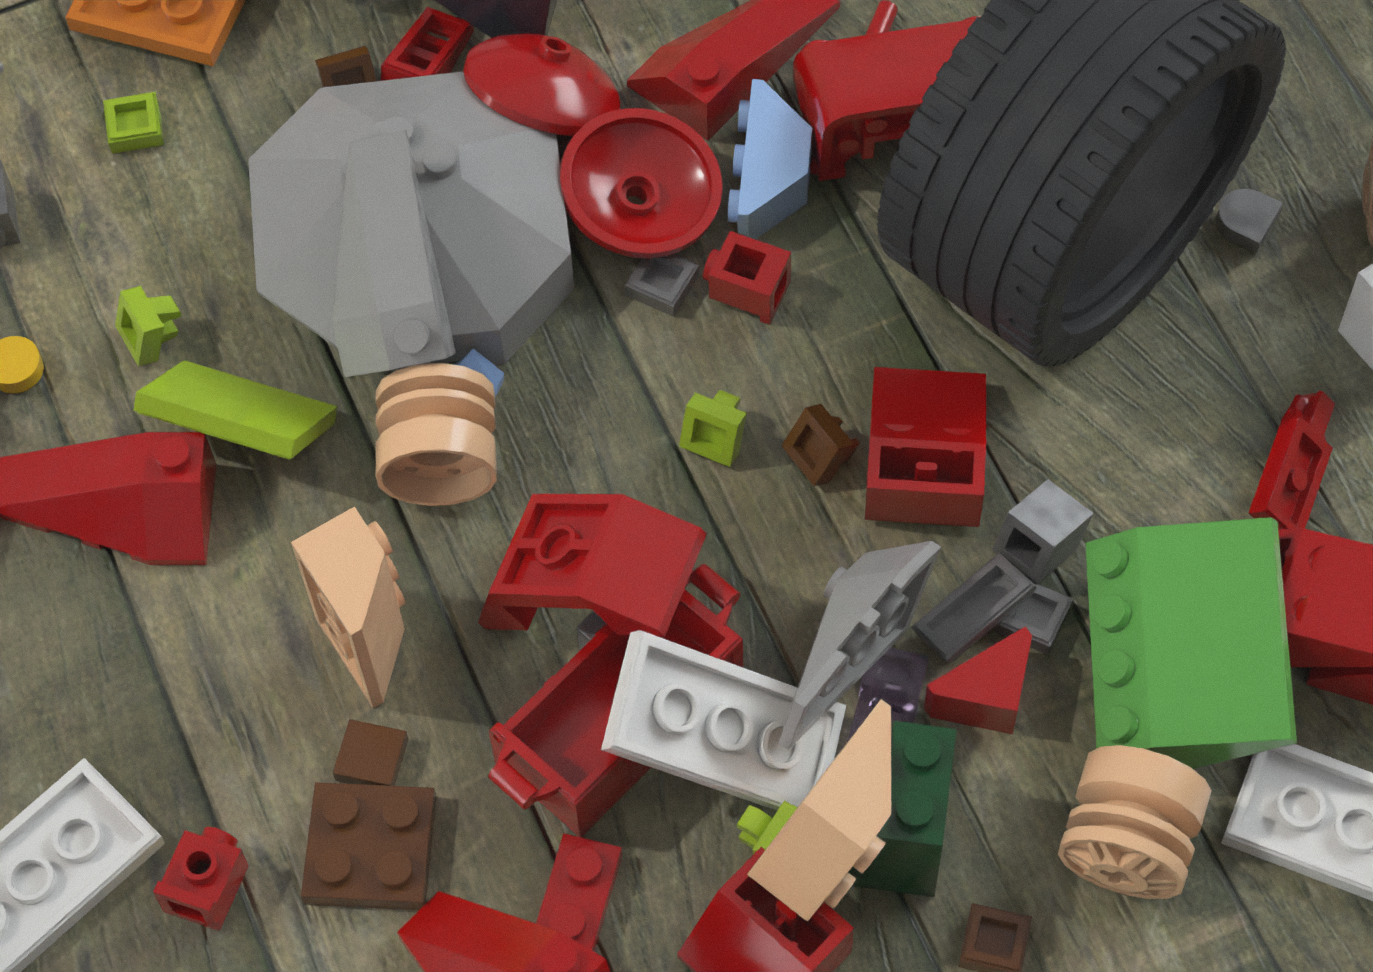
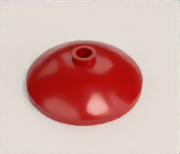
(540, 82)
(646, 158)

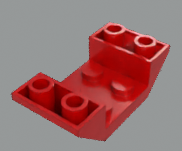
(596, 556)

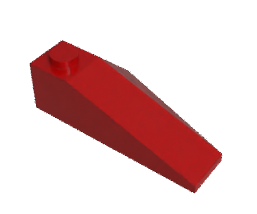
(713, 66)
(122, 493)
(470, 937)

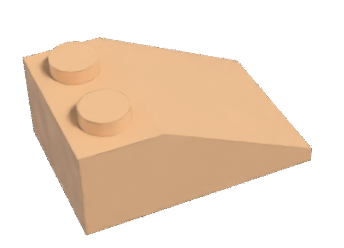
(834, 824)

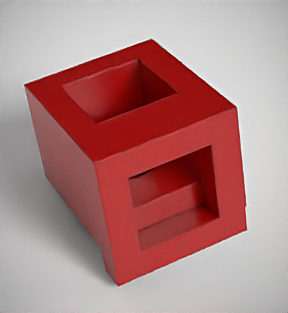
(749, 275)
(208, 895)

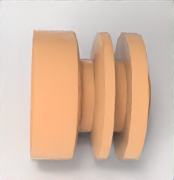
(435, 434)
(1135, 822)

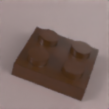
(369, 846)

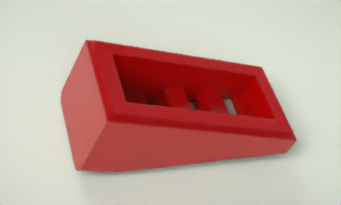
(425, 54)

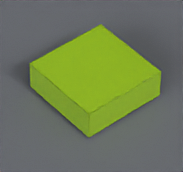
(133, 122)

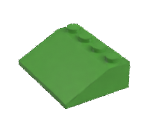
(1191, 640)

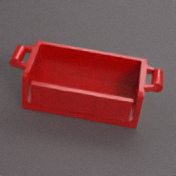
(556, 738)

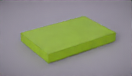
(235, 409)

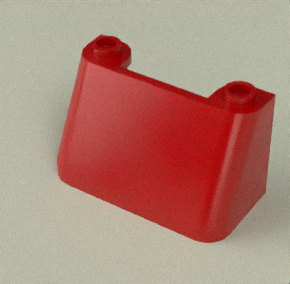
(867, 88)

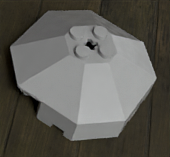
(484, 192)

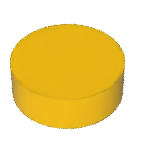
(19, 364)

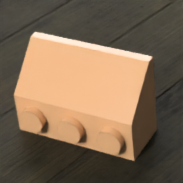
(355, 596)

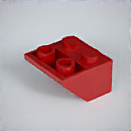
(757, 932)

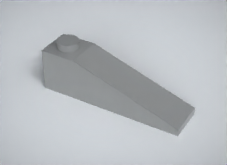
(387, 277)
(862, 621)

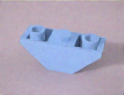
(770, 163)

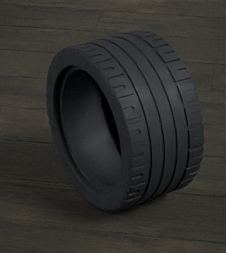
(1075, 158)

